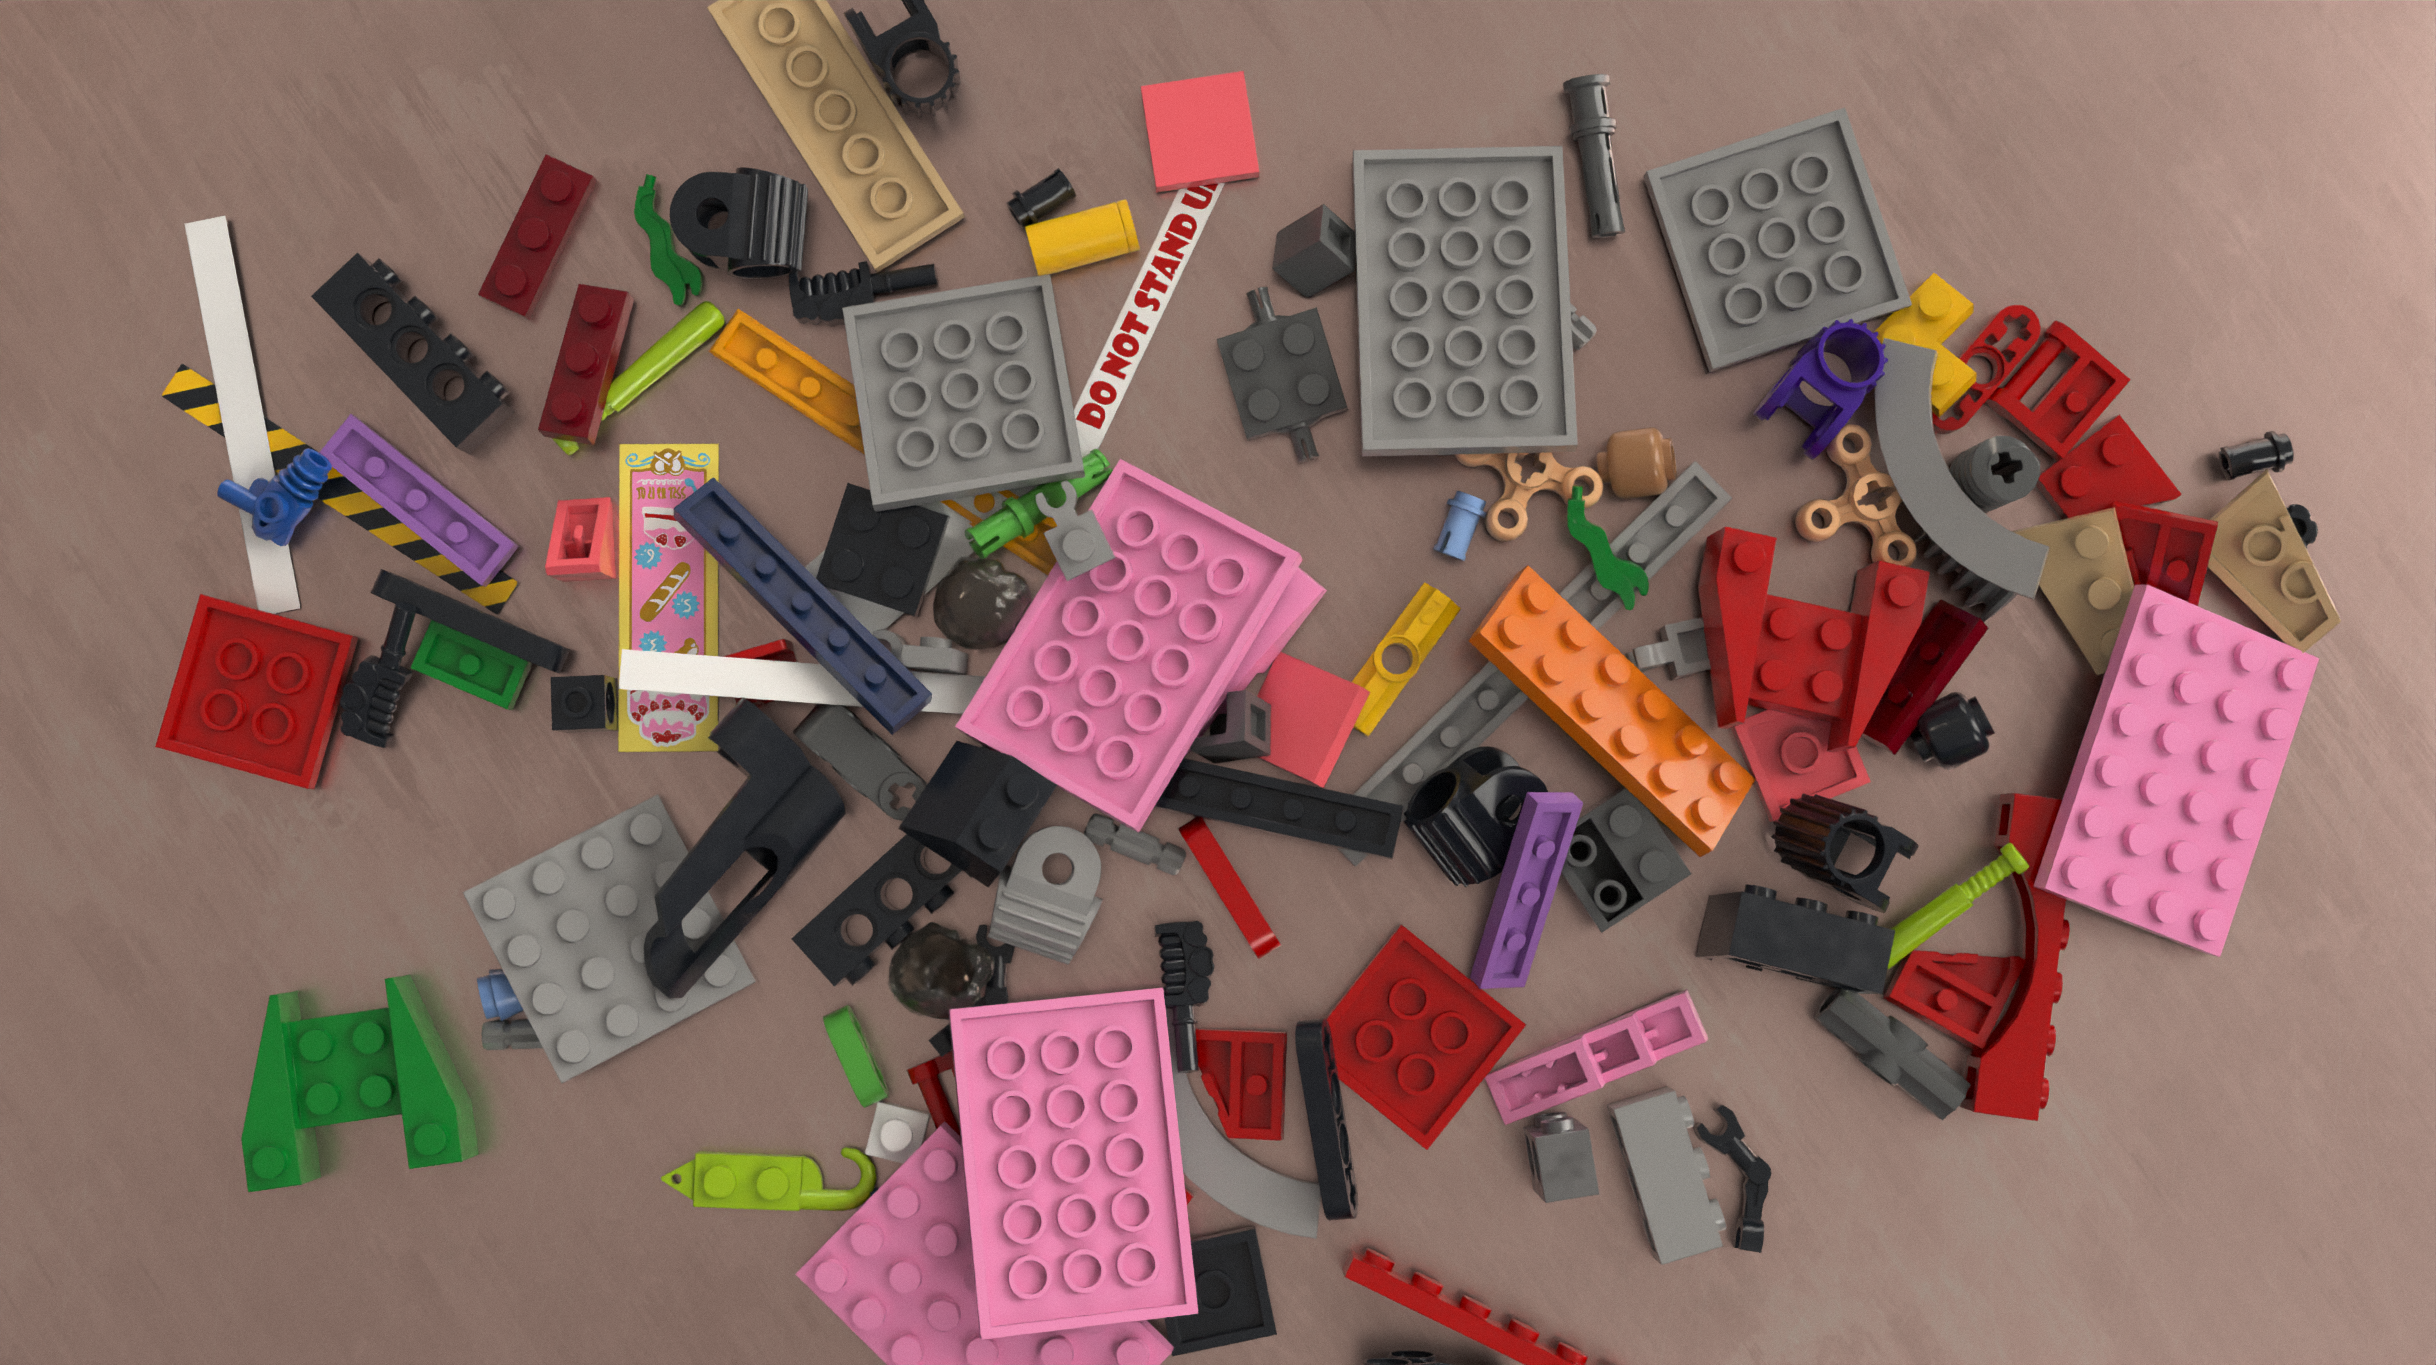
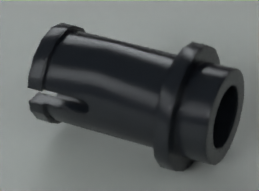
(1040, 199)
(2255, 456)

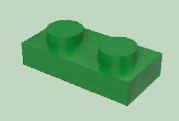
(471, 665)

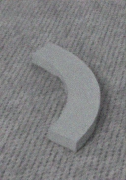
(1928, 487)
(1231, 1176)

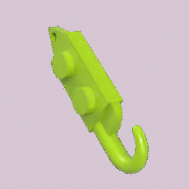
(768, 1182)

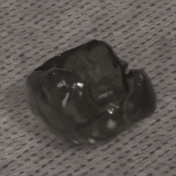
(980, 603)
(938, 971)

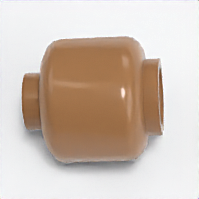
(1638, 463)

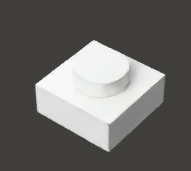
(896, 1131)

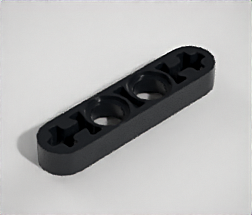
(471, 621)
(1326, 1119)

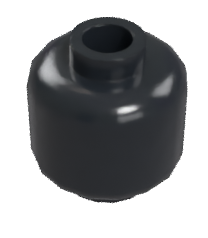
(1953, 731)

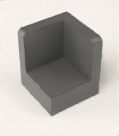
(1315, 251)
(1240, 732)

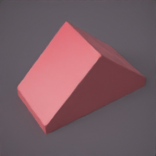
(582, 541)

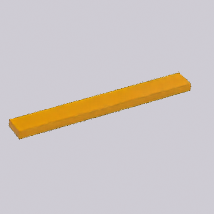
(833, 405)

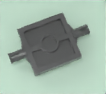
(1282, 374)

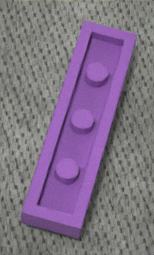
(418, 500)
(1526, 889)

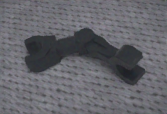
(995, 989)
(1749, 1227)

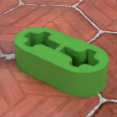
(856, 1056)

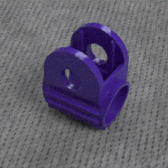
(1865, 361)

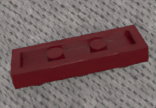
(537, 237)
(586, 364)
(1923, 673)

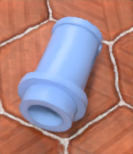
(1460, 525)

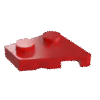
(2103, 470)
(2166, 549)
(1955, 991)
(1245, 1079)

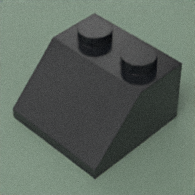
(977, 809)

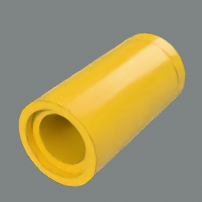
(1082, 237)

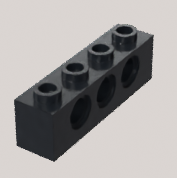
(350, 301)
(825, 936)

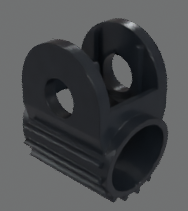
(911, 36)
(762, 226)
(1466, 816)
(1814, 834)

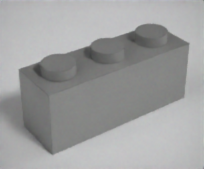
(1667, 1174)

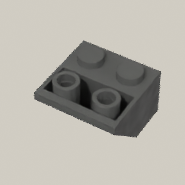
(1620, 859)

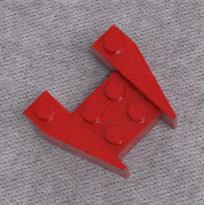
(1801, 653)

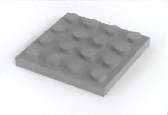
(1776, 239)
(962, 392)
(575, 936)

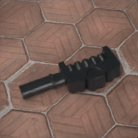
(827, 295)
(376, 684)
(1186, 980)

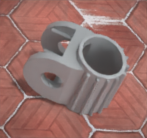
(1042, 914)

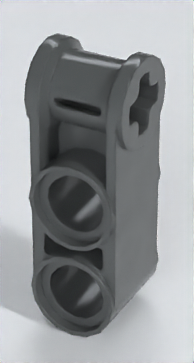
(859, 756)

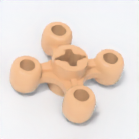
(1861, 479)
(1516, 494)

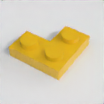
(1927, 323)

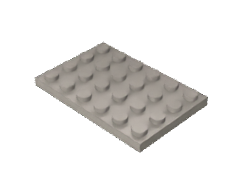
(1463, 301)

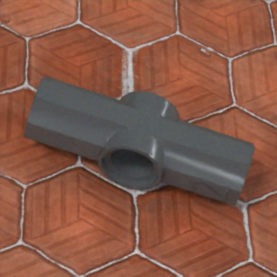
(1893, 1052)

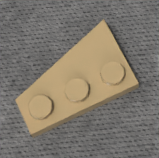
(2269, 566)
(2086, 579)

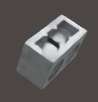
(1560, 1158)

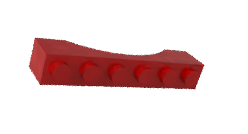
(2011, 1066)

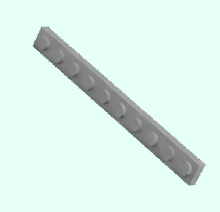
(1493, 697)

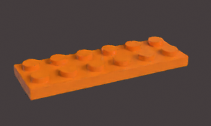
(1613, 711)

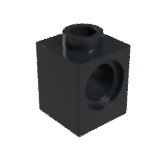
(584, 703)

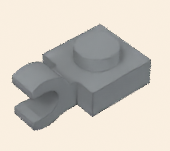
(1681, 648)
(931, 656)

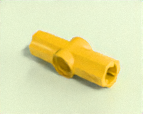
(1417, 632)

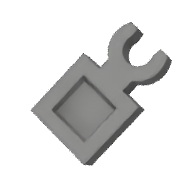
(1076, 540)

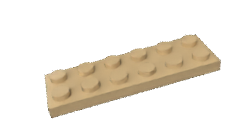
(841, 123)

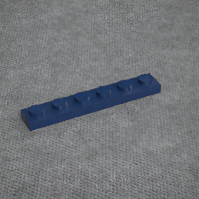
(803, 606)

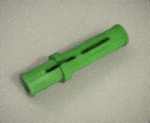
(1022, 514)

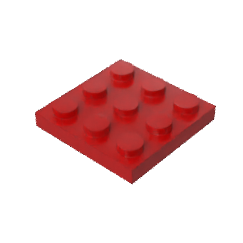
(256, 692)
(1417, 1036)

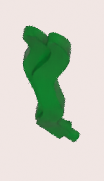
(664, 260)
(1610, 570)

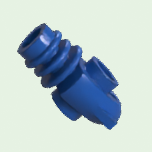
(284, 500)

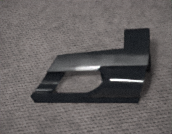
(773, 817)

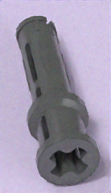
(1593, 132)

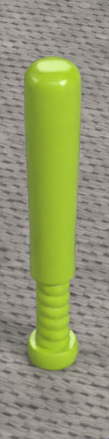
(658, 360)
(1952, 903)

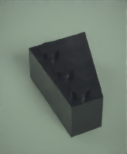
(1797, 939)

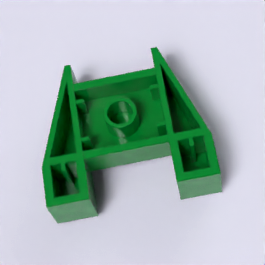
(349, 1072)

